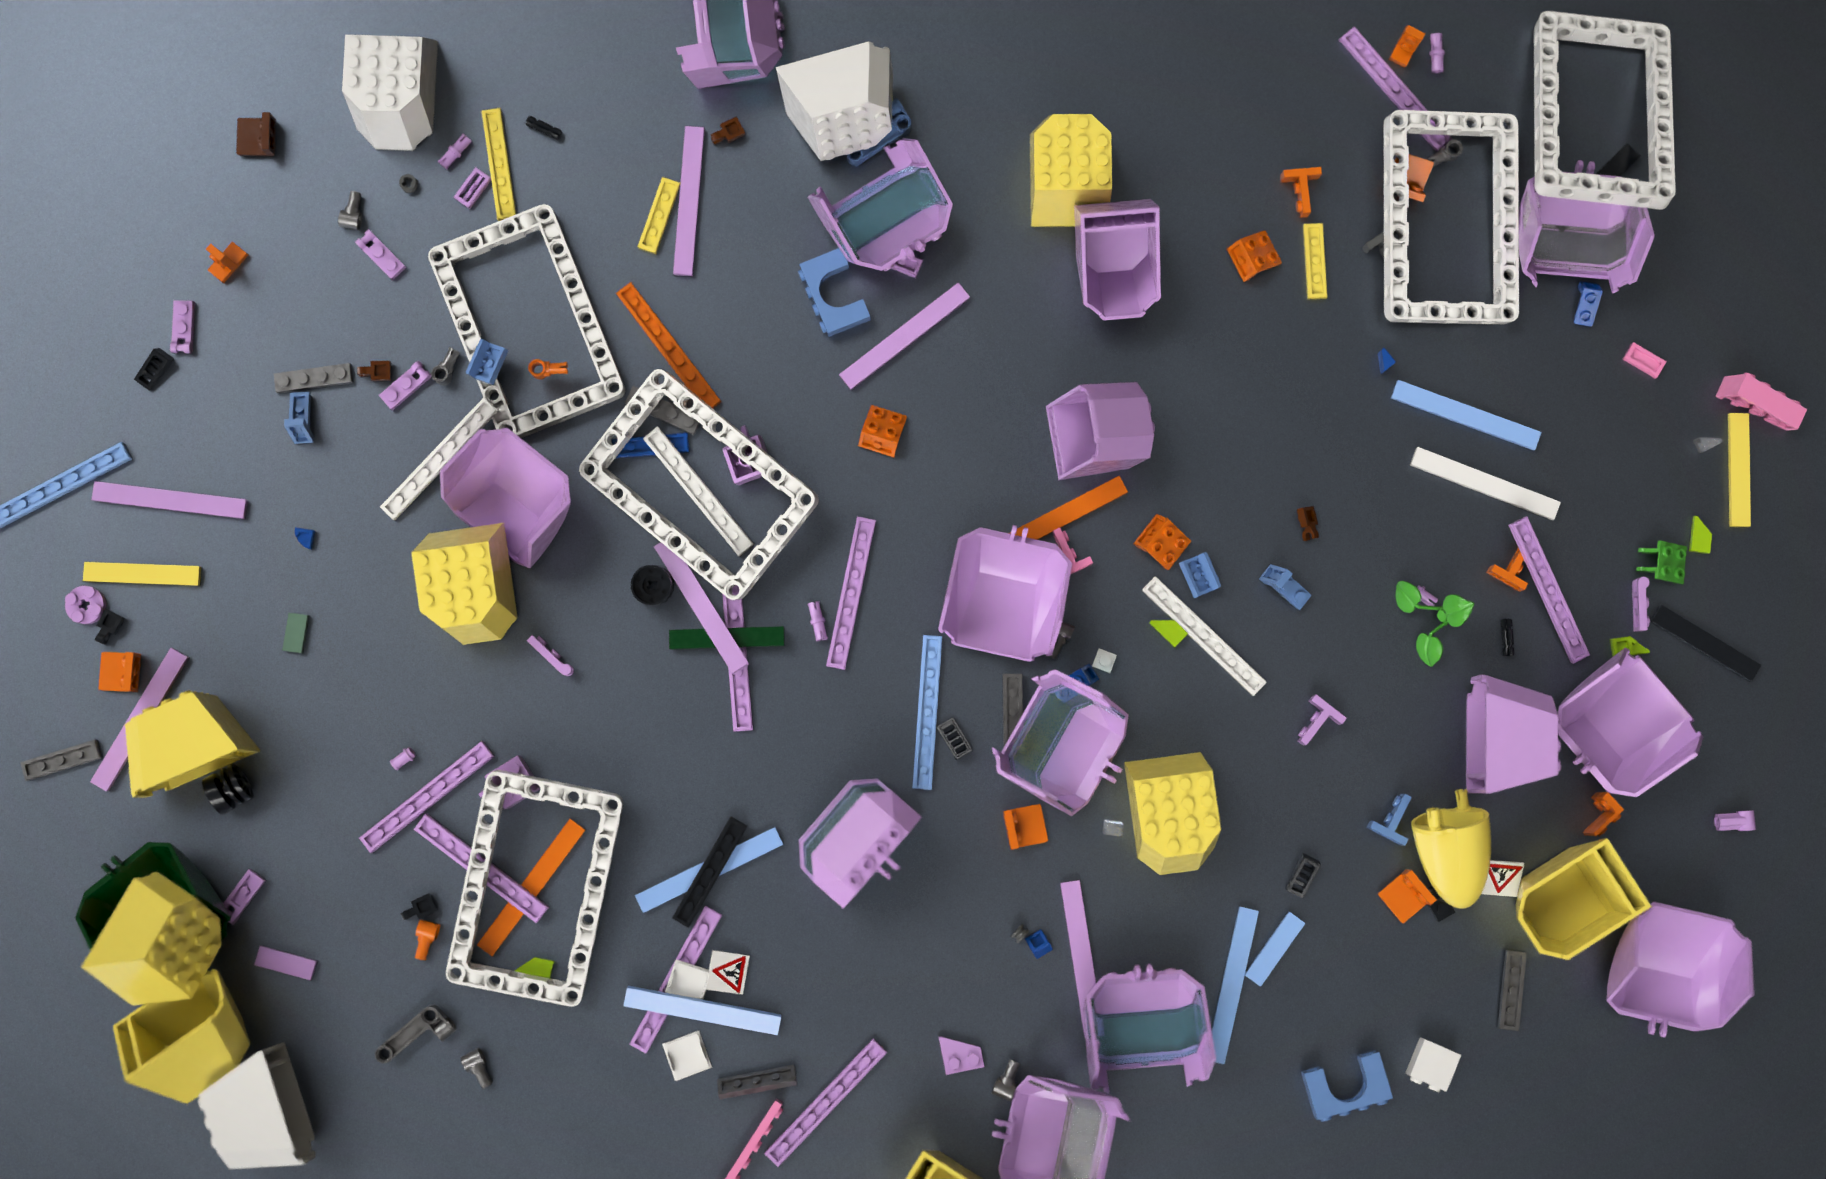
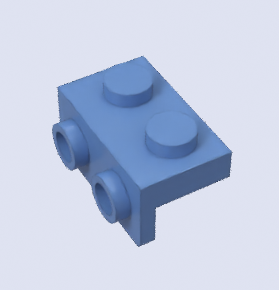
(486, 362)
(1200, 574)

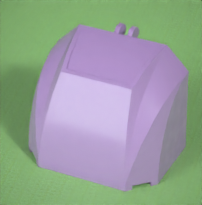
(509, 483)
(1006, 594)
(1627, 726)
(1680, 970)

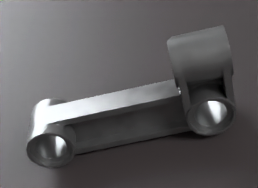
(441, 1026)

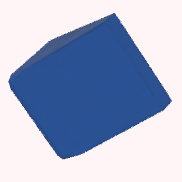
(1385, 360)
(1038, 944)

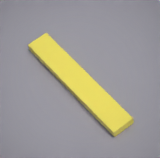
(499, 163)
(1739, 470)
(142, 573)

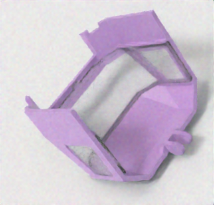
(1582, 237)
(1057, 1131)

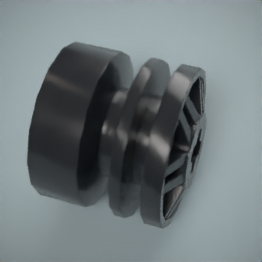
(642, 581)
(227, 789)

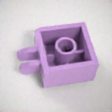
(739, 470)
(514, 765)

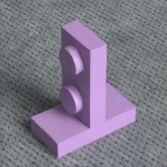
(1319, 718)

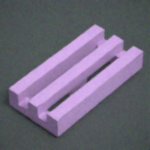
(473, 199)

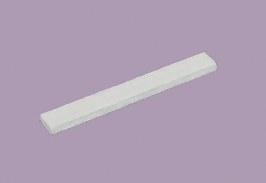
(438, 458)
(1485, 483)
(698, 491)
(1204, 636)

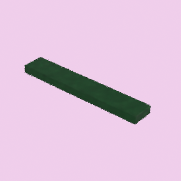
(743, 637)

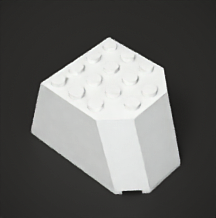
(391, 88)
(840, 98)
(259, 1113)

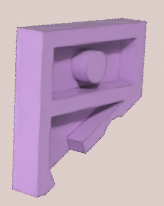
(960, 1056)

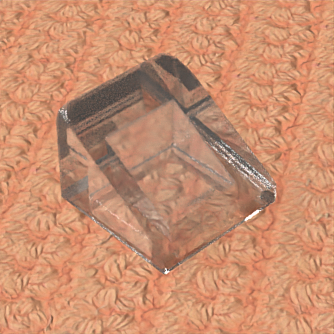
(1704, 444)
(1112, 828)

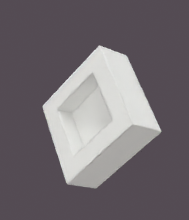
(1104, 660)

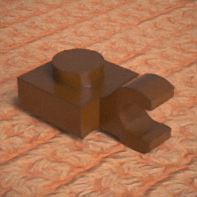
(730, 130)
(378, 371)
(1308, 519)

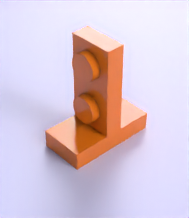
(1406, 45)
(1301, 186)
(225, 262)
(1508, 576)

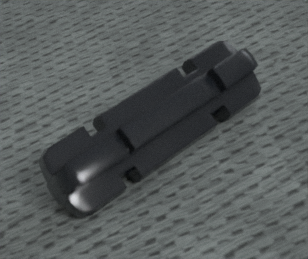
(543, 127)
(1507, 637)

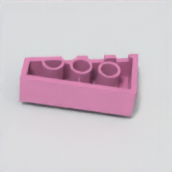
(1762, 400)

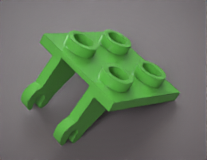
(1670, 562)

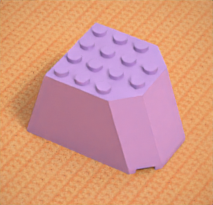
(1118, 257)
(1100, 429)
(1509, 736)

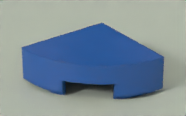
(305, 537)

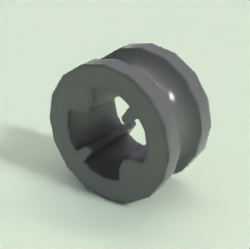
(414, 184)
(1019, 933)

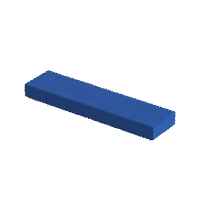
(638, 447)

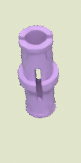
(1437, 53)
(454, 151)
(817, 621)

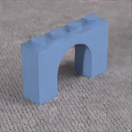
(833, 318)
(1374, 1089)

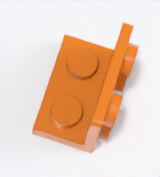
(1417, 176)
(1253, 255)
(882, 430)
(1162, 541)
(119, 671)
(1611, 813)
(1025, 826)
(1406, 895)

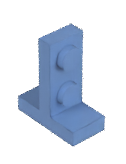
(299, 418)
(1285, 585)
(1392, 820)

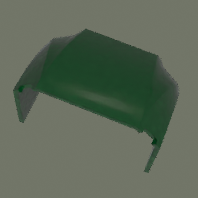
(104, 896)

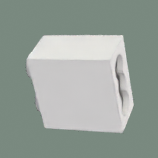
(1432, 1065)

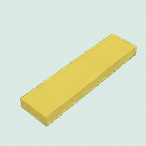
(659, 215)
(1315, 261)

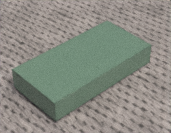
(295, 633)

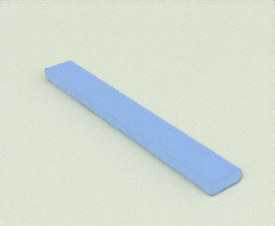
(1466, 415)
(63, 483)
(927, 712)
(680, 883)
(1233, 981)
(702, 1010)

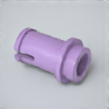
(1426, 596)
(404, 757)

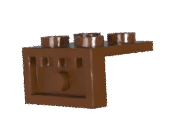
(256, 136)

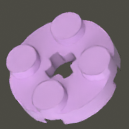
(75, 600)

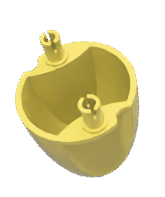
(1455, 850)

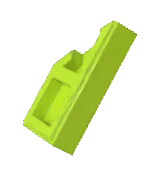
(1700, 537)
(1169, 630)
(1630, 643)
(537, 967)

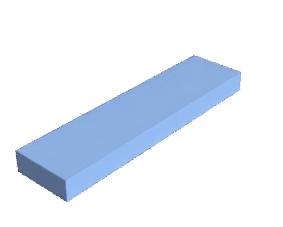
(1274, 948)

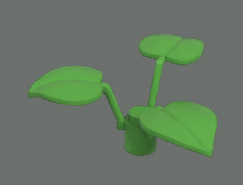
(1454, 611)

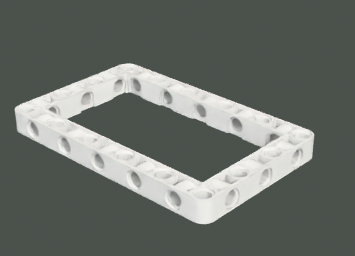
(1591, 187)
(1504, 216)
(495, 235)
(660, 527)
(476, 880)

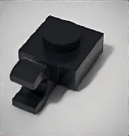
(109, 623)
(422, 907)
(1440, 908)

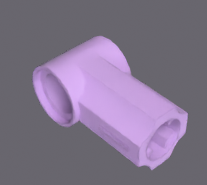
(1735, 821)

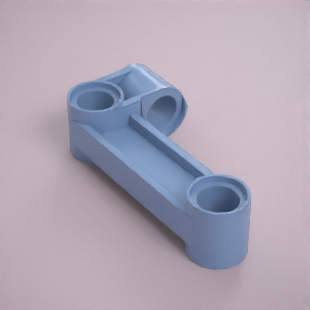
(898, 116)

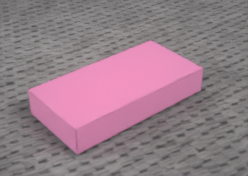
(1644, 360)

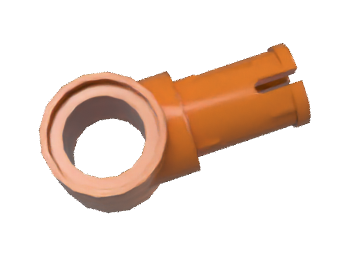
(548, 368)
(426, 933)

